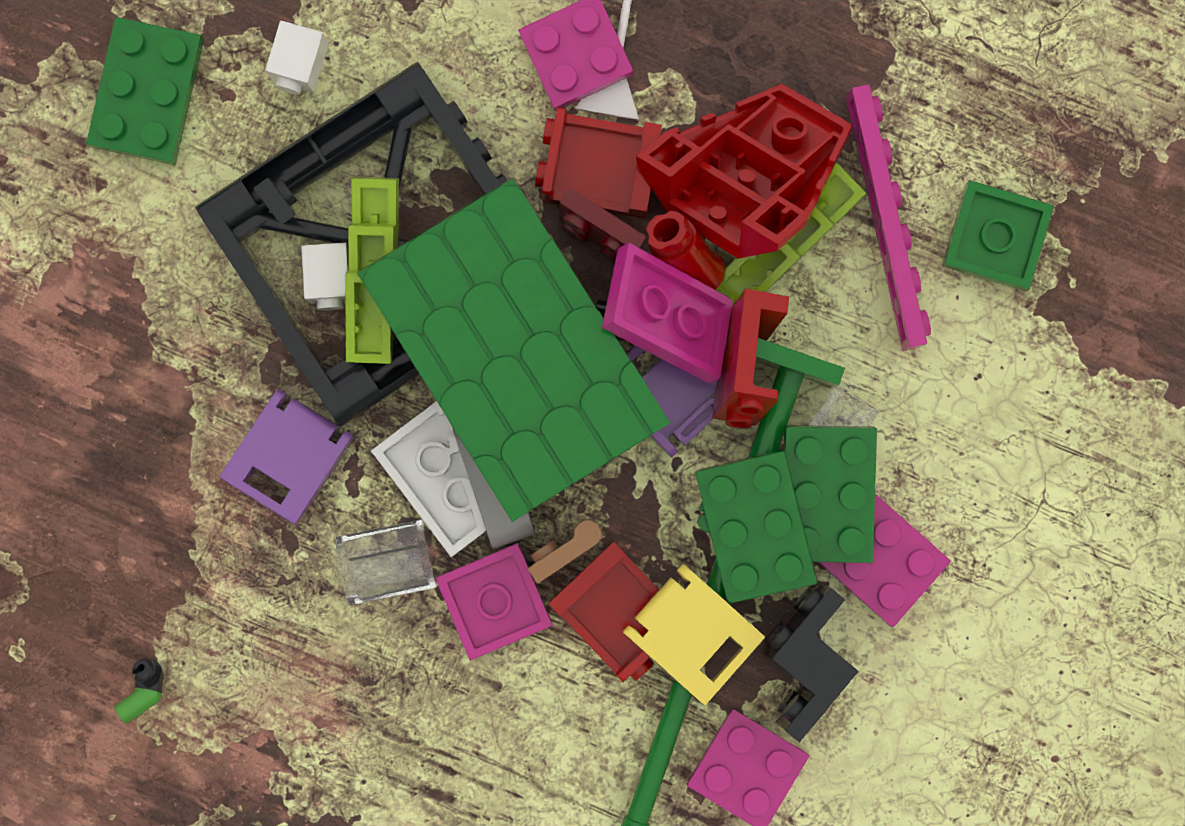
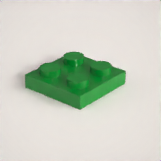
(997, 235)

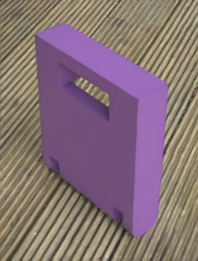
(683, 399)
(292, 450)

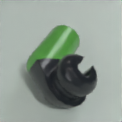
(147, 691)

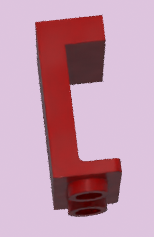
(596, 162)
(736, 397)
(603, 603)

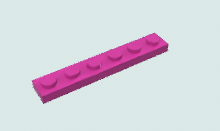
(892, 236)

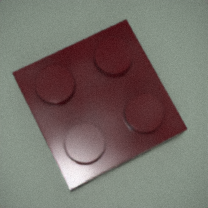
(589, 221)

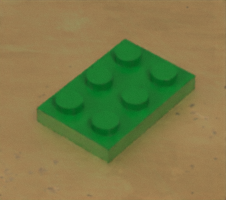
(145, 91)
(835, 488)
(756, 526)

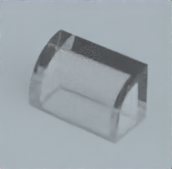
(385, 562)

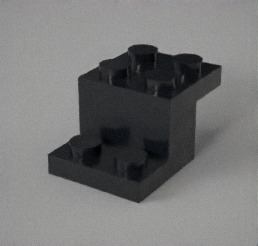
(808, 661)

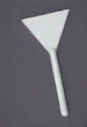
(617, 98)

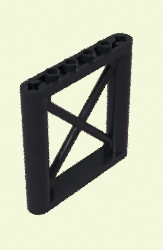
(239, 212)

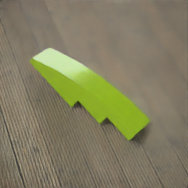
(369, 238)
(764, 270)

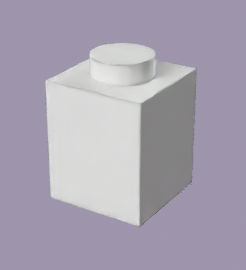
(296, 58)
(325, 274)

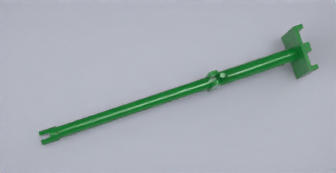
(792, 369)

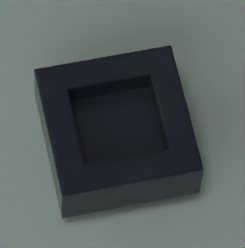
(277, 199)

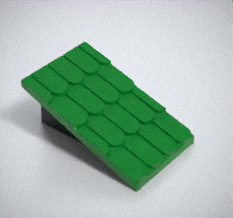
(513, 349)

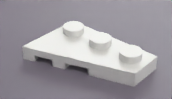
(433, 478)

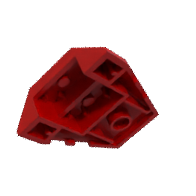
(749, 172)

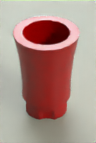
(680, 245)

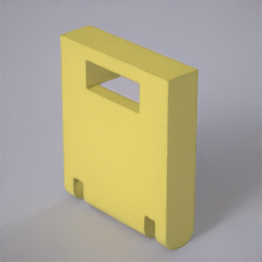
(687, 631)

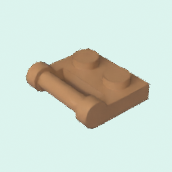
(552, 558)

